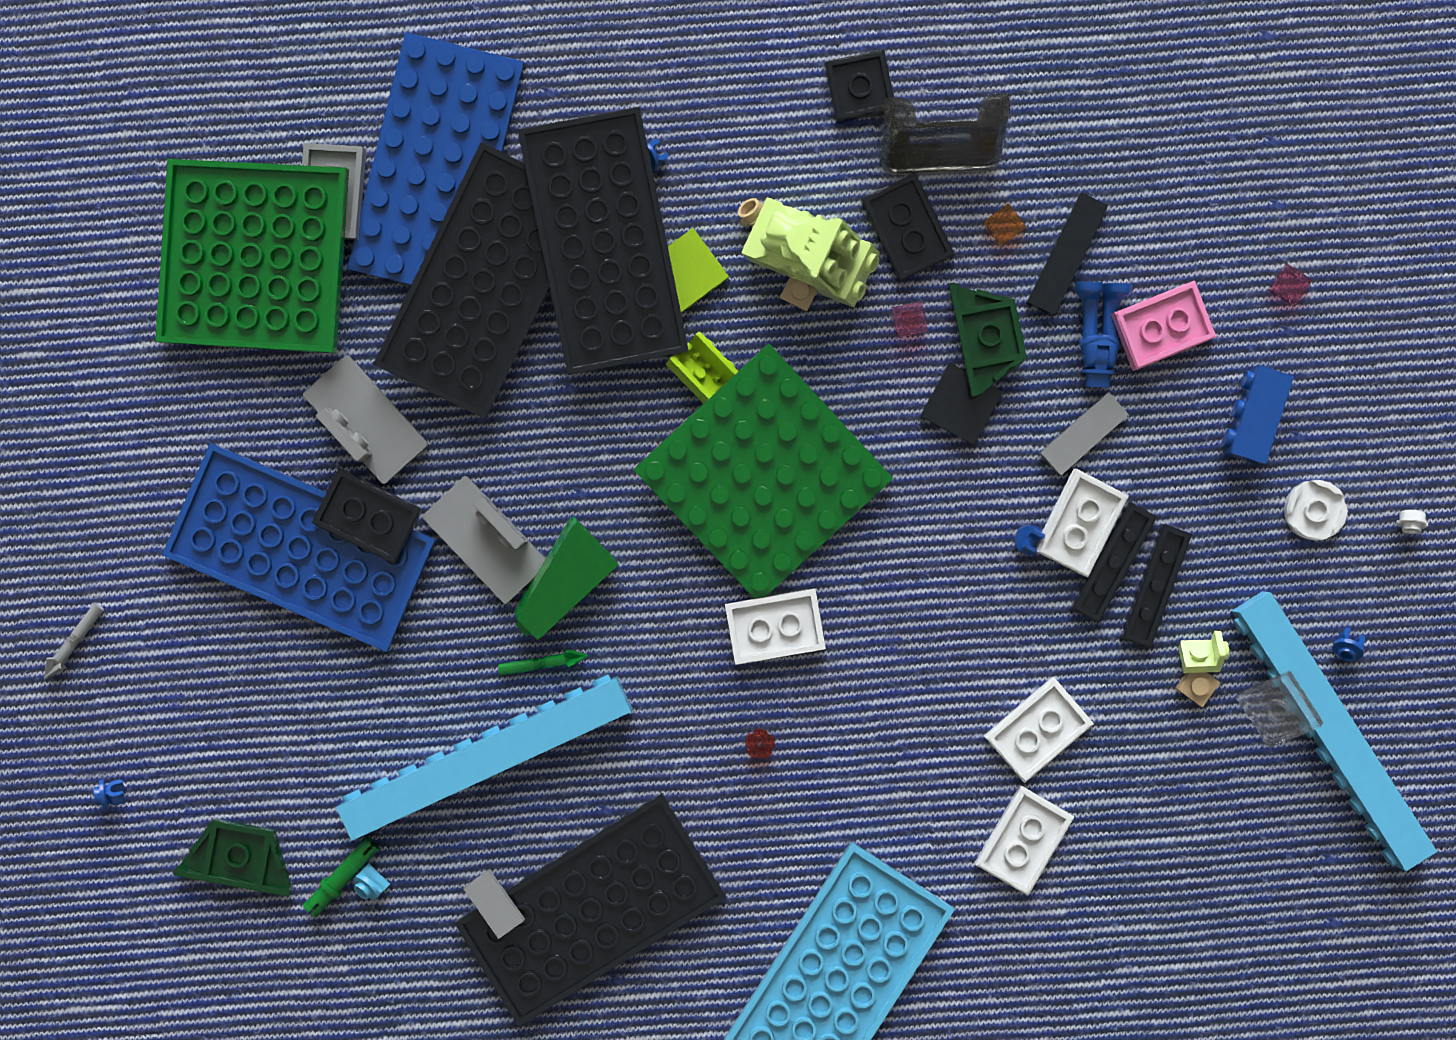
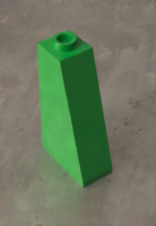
(564, 579)

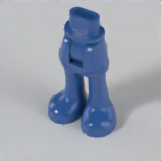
(1098, 350)

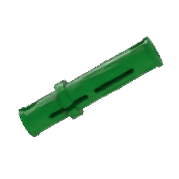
(332, 886)

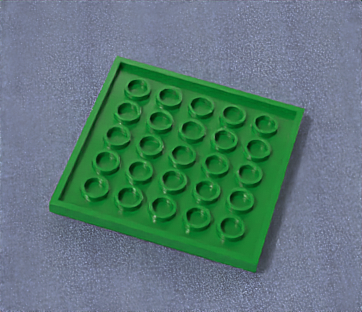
(252, 255)
(763, 473)

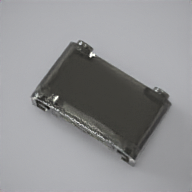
(941, 145)

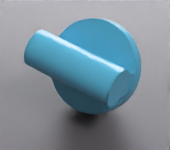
(369, 883)

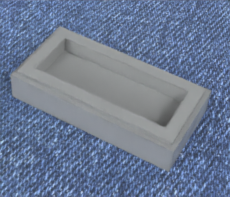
(494, 903)

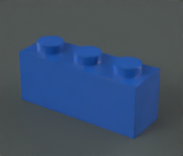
(1257, 414)

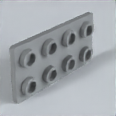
(364, 420)
(485, 539)

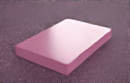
(1163, 325)

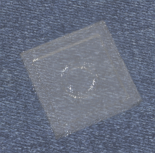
(1279, 709)

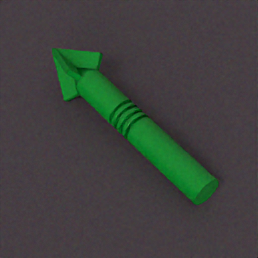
(568, 658)

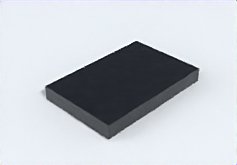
(907, 227)
(367, 515)

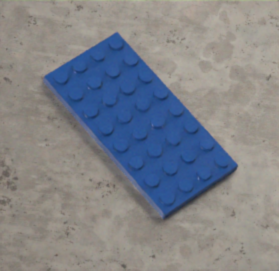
(434, 120)
(259, 536)

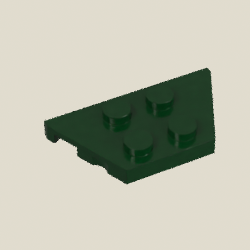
(987, 336)
(238, 857)

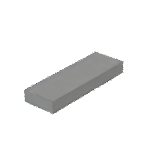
(1084, 433)

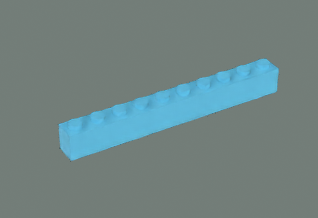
(1338, 738)
(483, 758)

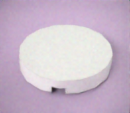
(1315, 510)

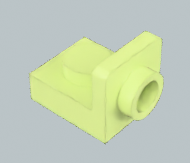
(1204, 655)

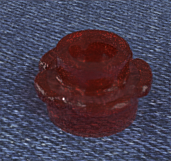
(767, 740)

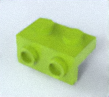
(702, 367)

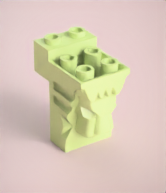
(812, 251)

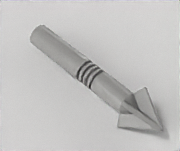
(56, 663)

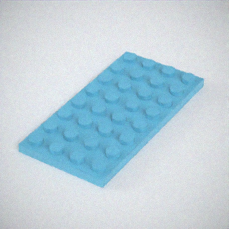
(845, 956)

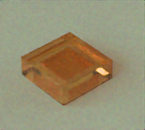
(1004, 224)

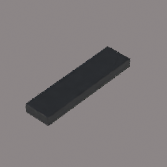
(1067, 254)
(1113, 562)
(1156, 585)

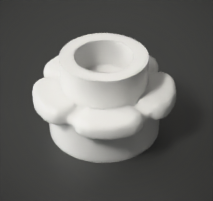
(1412, 521)

